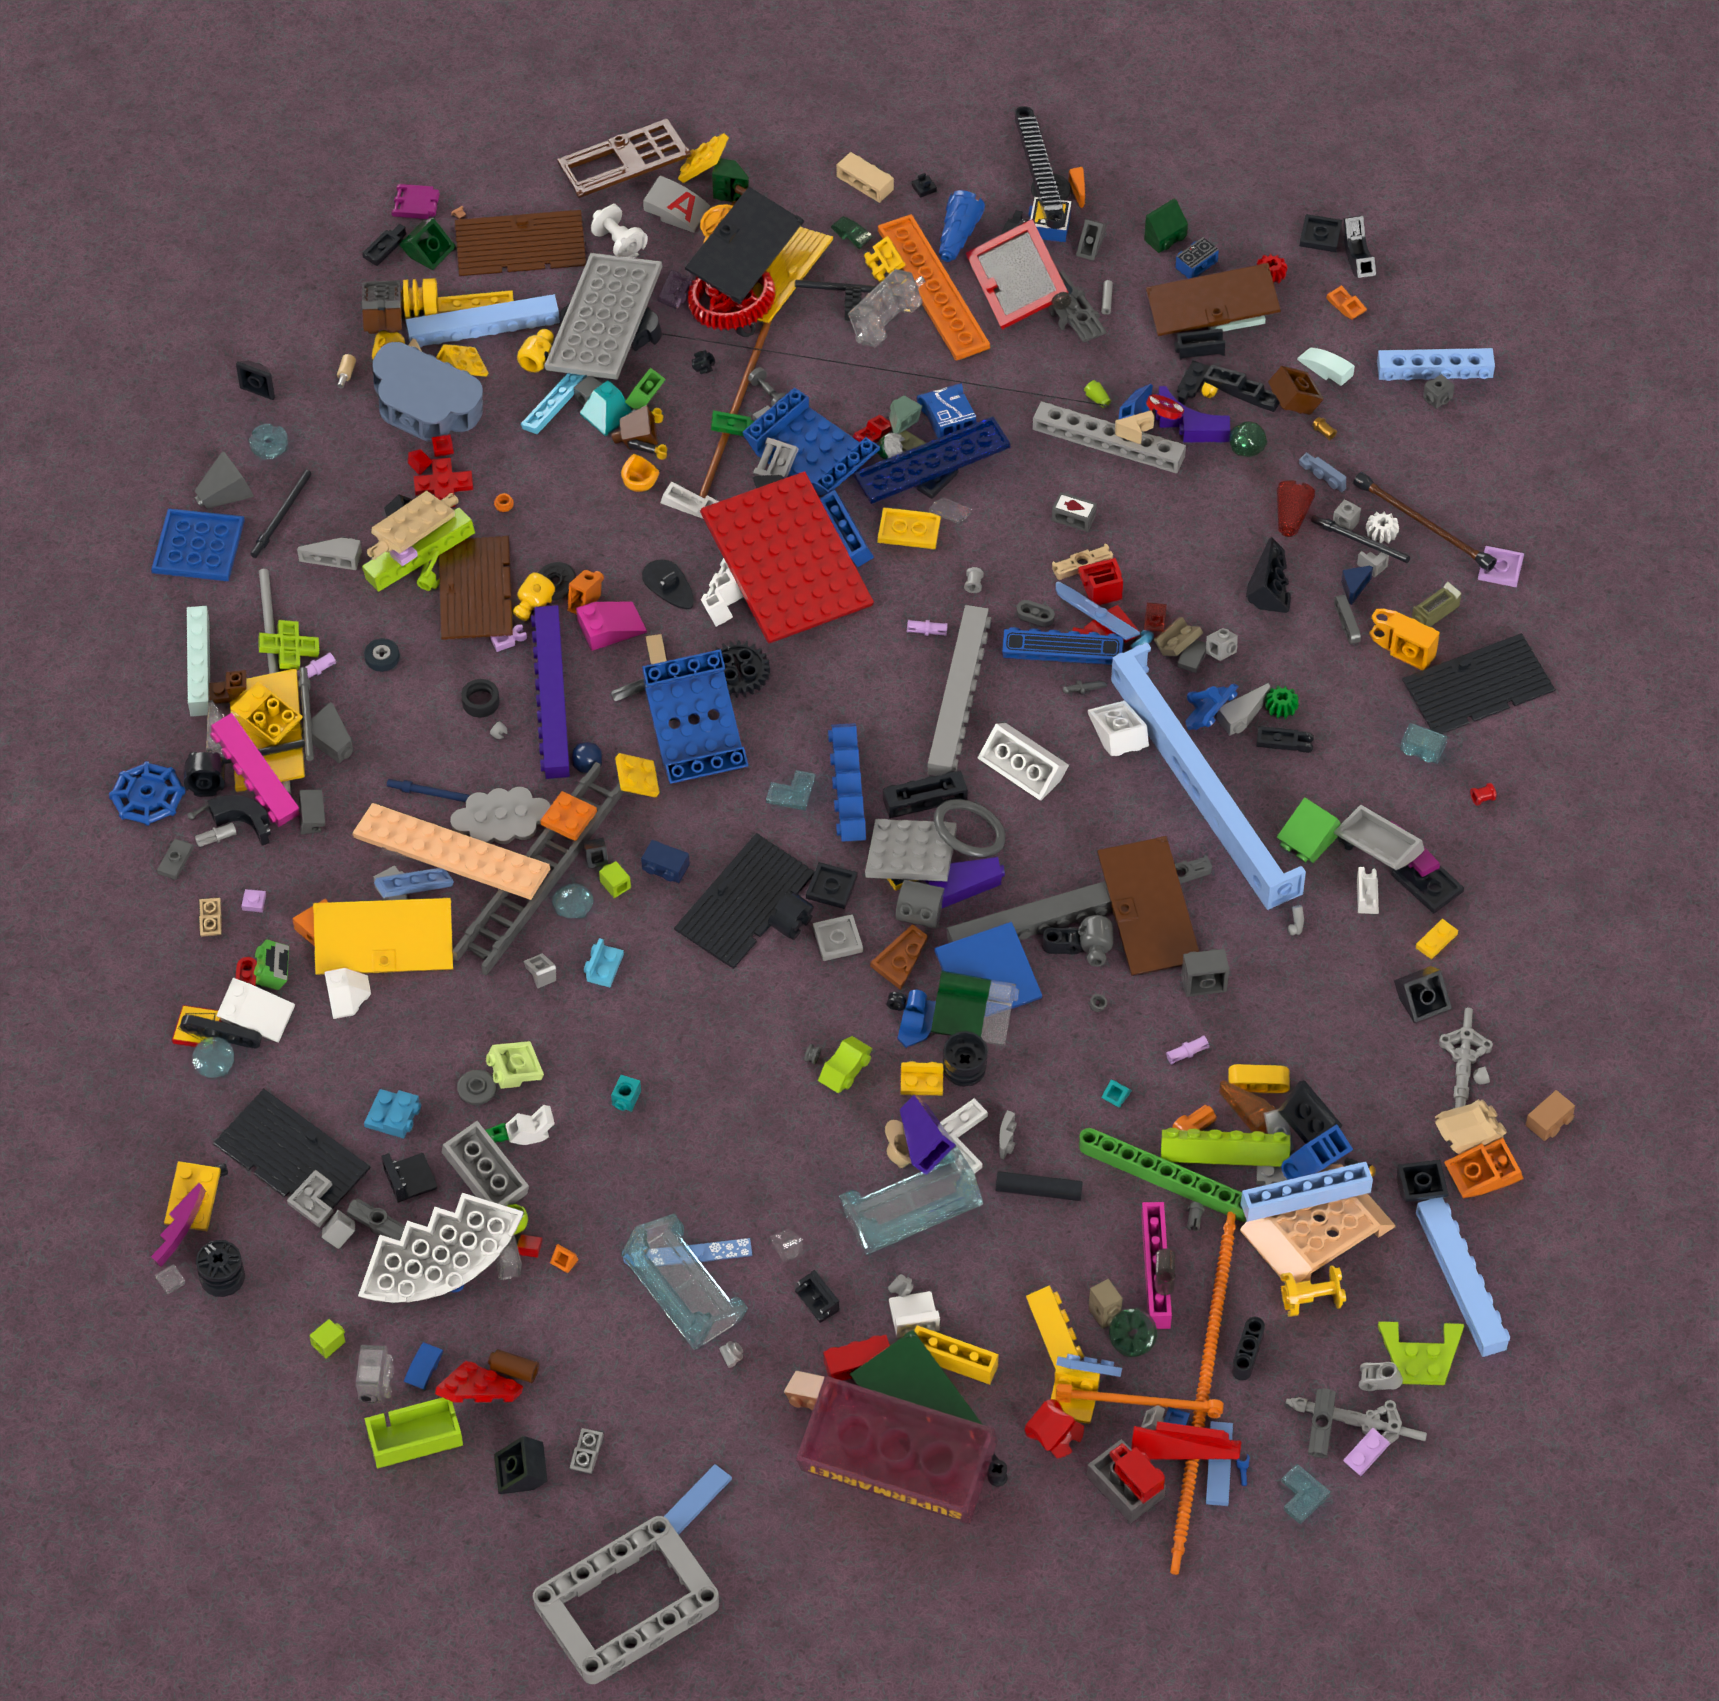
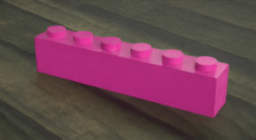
(254, 769)
(1155, 1240)

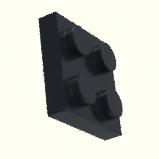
(1320, 233)
(831, 885)

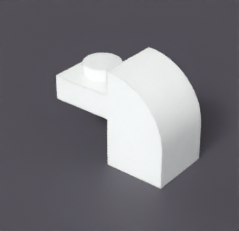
(530, 1129)

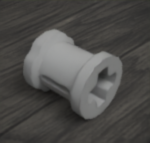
(973, 581)

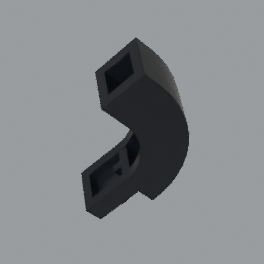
(1357, 252)
(243, 809)

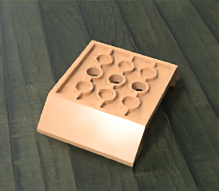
(1301, 1244)

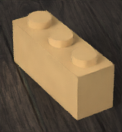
(865, 177)

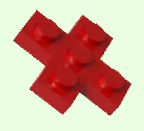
(442, 480)

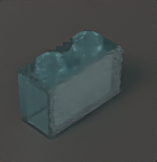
(1423, 743)

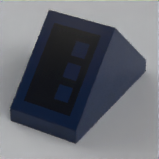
(1355, 580)

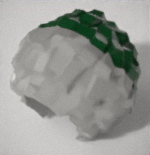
(890, 445)

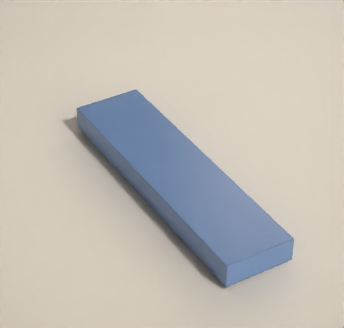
(413, 882)
(1219, 1472)
(697, 1498)

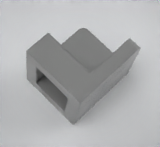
(1378, 562)
(338, 1229)

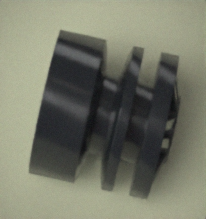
(965, 1048)
(220, 1268)

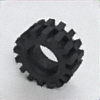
(852, 299)

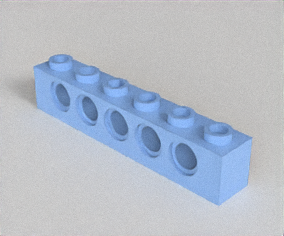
(1434, 362)

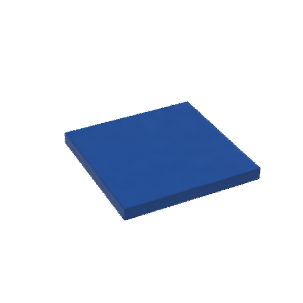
(198, 544)
(993, 956)

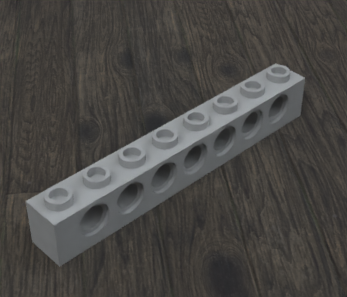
(1101, 436)

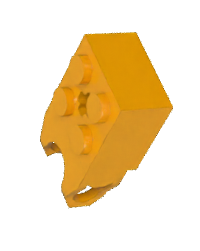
(1406, 638)

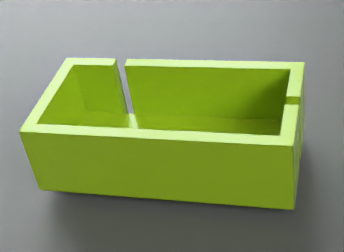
(413, 1432)

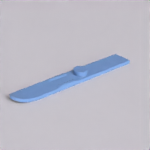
(1096, 612)

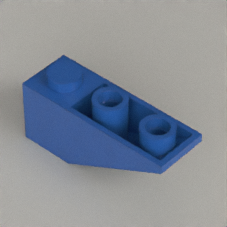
(1136, 402)

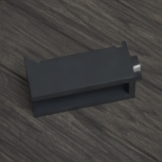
(1200, 343)

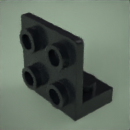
(408, 1176)

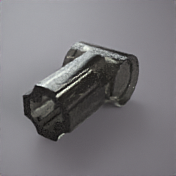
(1165, 1272)

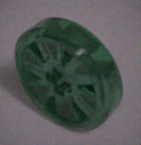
(1124, 1323)

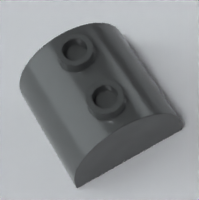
(919, 904)

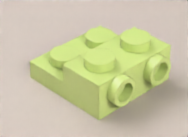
(514, 1064)

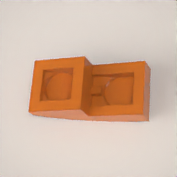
(1347, 305)

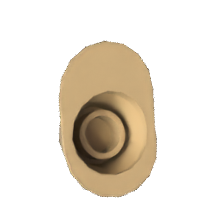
(897, 1148)

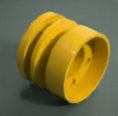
(420, 298)

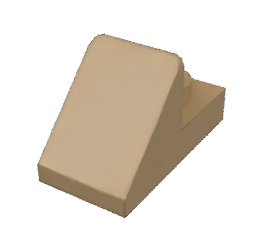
(1132, 427)

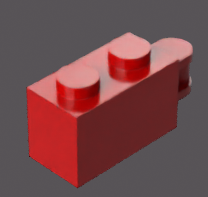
(1137, 1472)

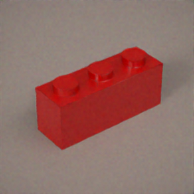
(846, 1359)

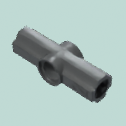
(369, 1215)
(1321, 1435)

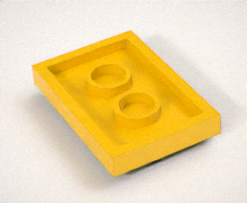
(703, 158)
(909, 528)
(185, 1179)

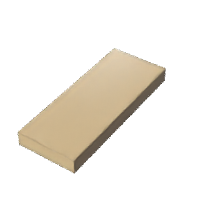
(656, 649)

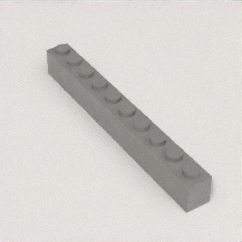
(958, 691)

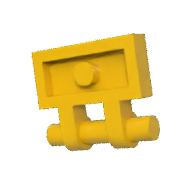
(889, 257)

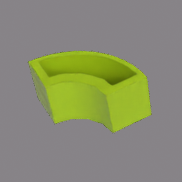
(845, 1064)

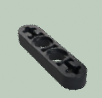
(211, 1028)

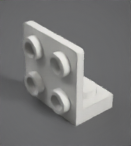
(913, 1311)

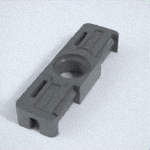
(1194, 869)

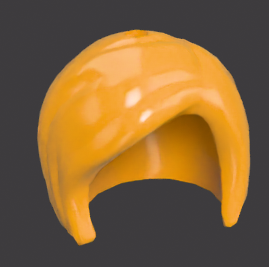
(639, 473)

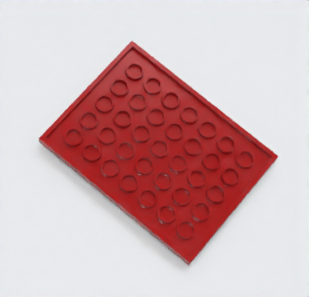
(786, 557)

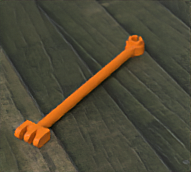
(1212, 1407)

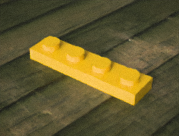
(462, 302)

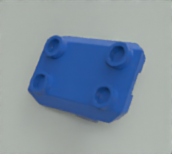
(1205, 709)

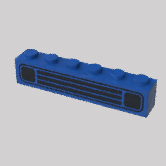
(1061, 647)

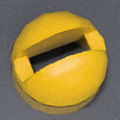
(1209, 390)

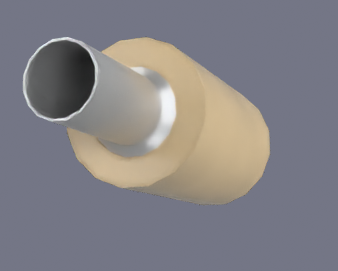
(345, 369)

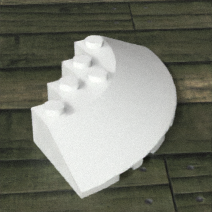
(441, 1255)

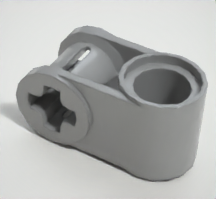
(1376, 1376)

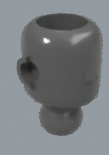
(1096, 938)

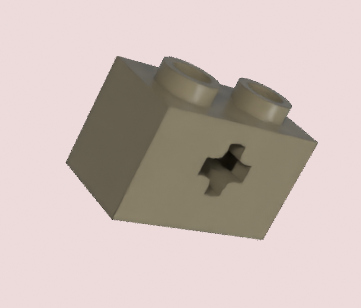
(1104, 1303)

